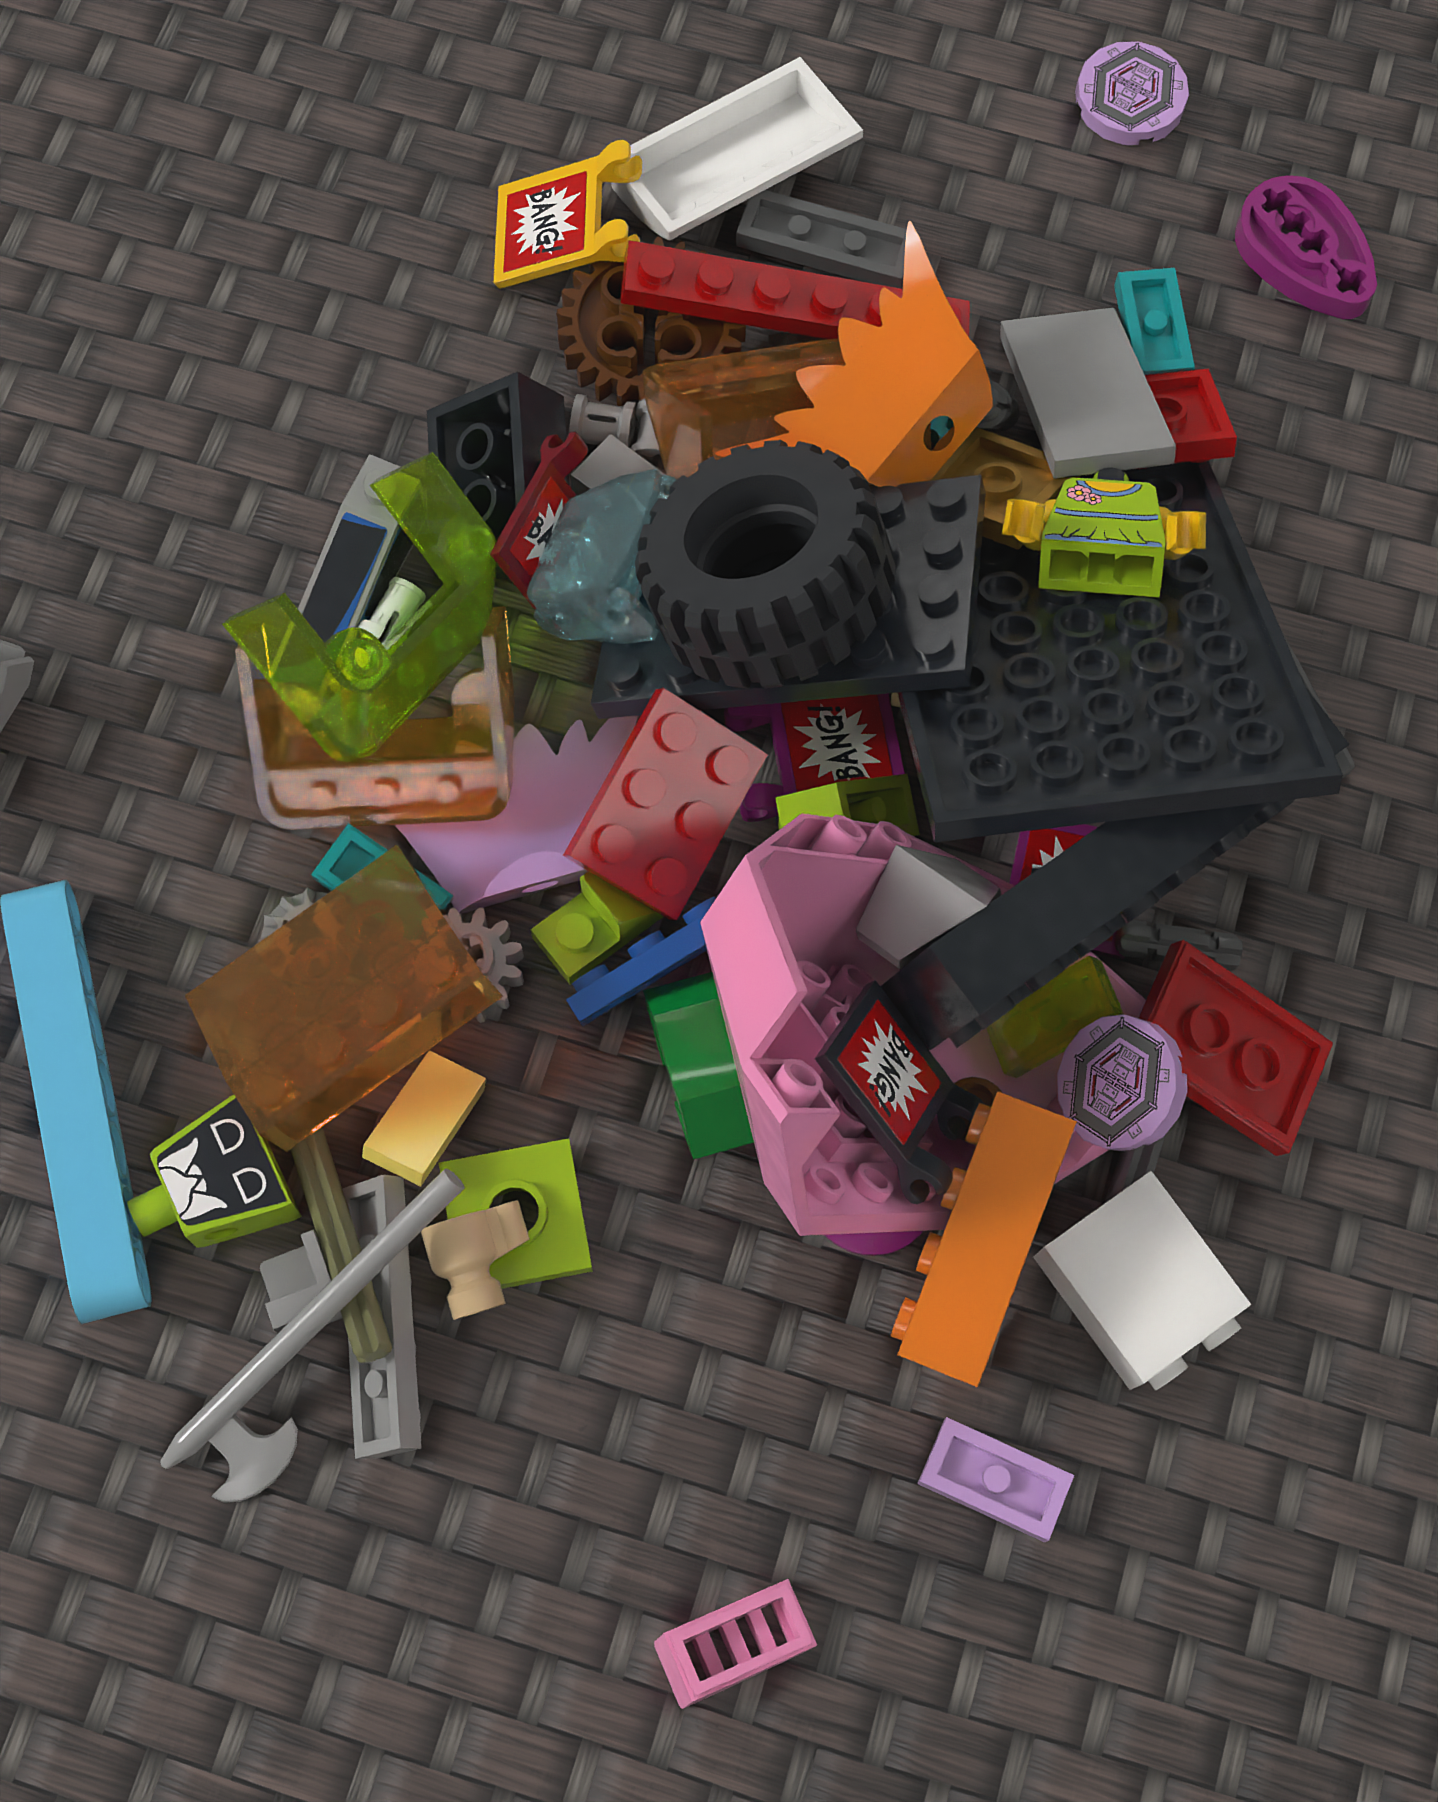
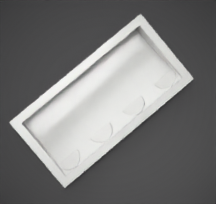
(736, 149)

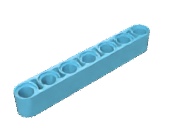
(75, 1102)

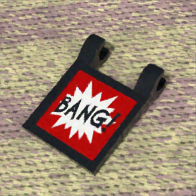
(896, 1088)

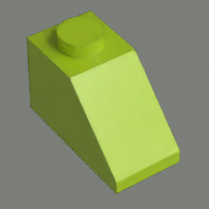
(859, 800)

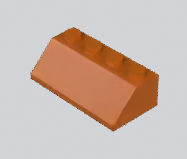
(985, 1239)

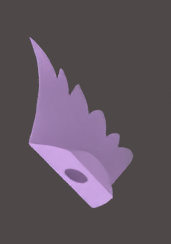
(526, 842)

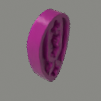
(1325, 223)

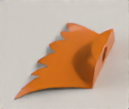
(894, 384)

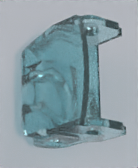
(588, 571)

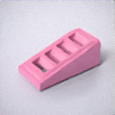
(679, 1667)

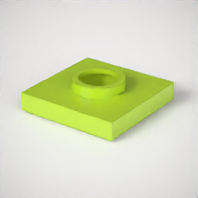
(548, 1173)

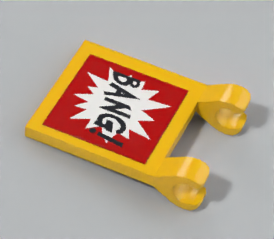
(555, 218)

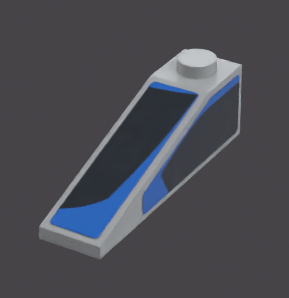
(357, 558)

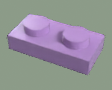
(996, 1479)

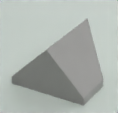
(920, 902)

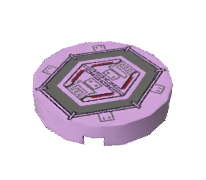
(1132, 92)
(1122, 1082)

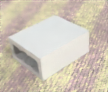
(1143, 1284)

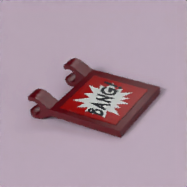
(538, 510)

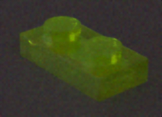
(1053, 1016)

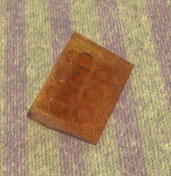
(339, 1000)

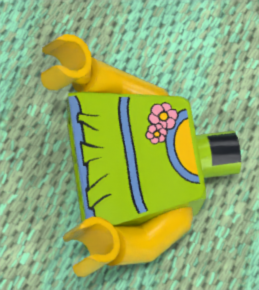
(1104, 535)

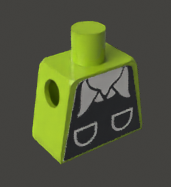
(215, 1181)

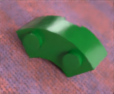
(699, 1064)

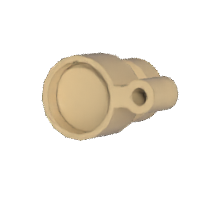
(465, 1249)

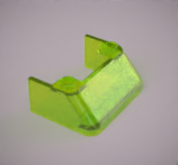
(352, 686)

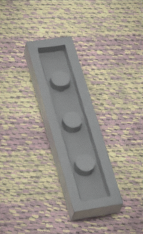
(386, 1389)

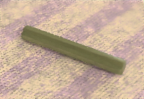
(340, 1244)

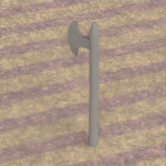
(260, 1459)

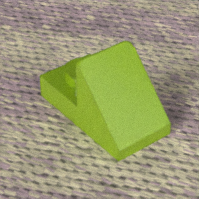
(591, 927)

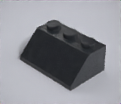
(473, 447)

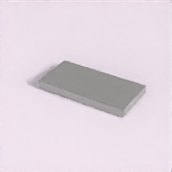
(1086, 393)

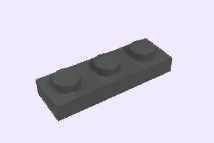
(823, 238)

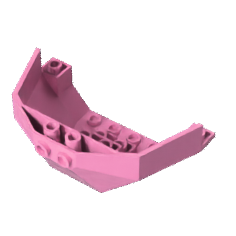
(786, 978)

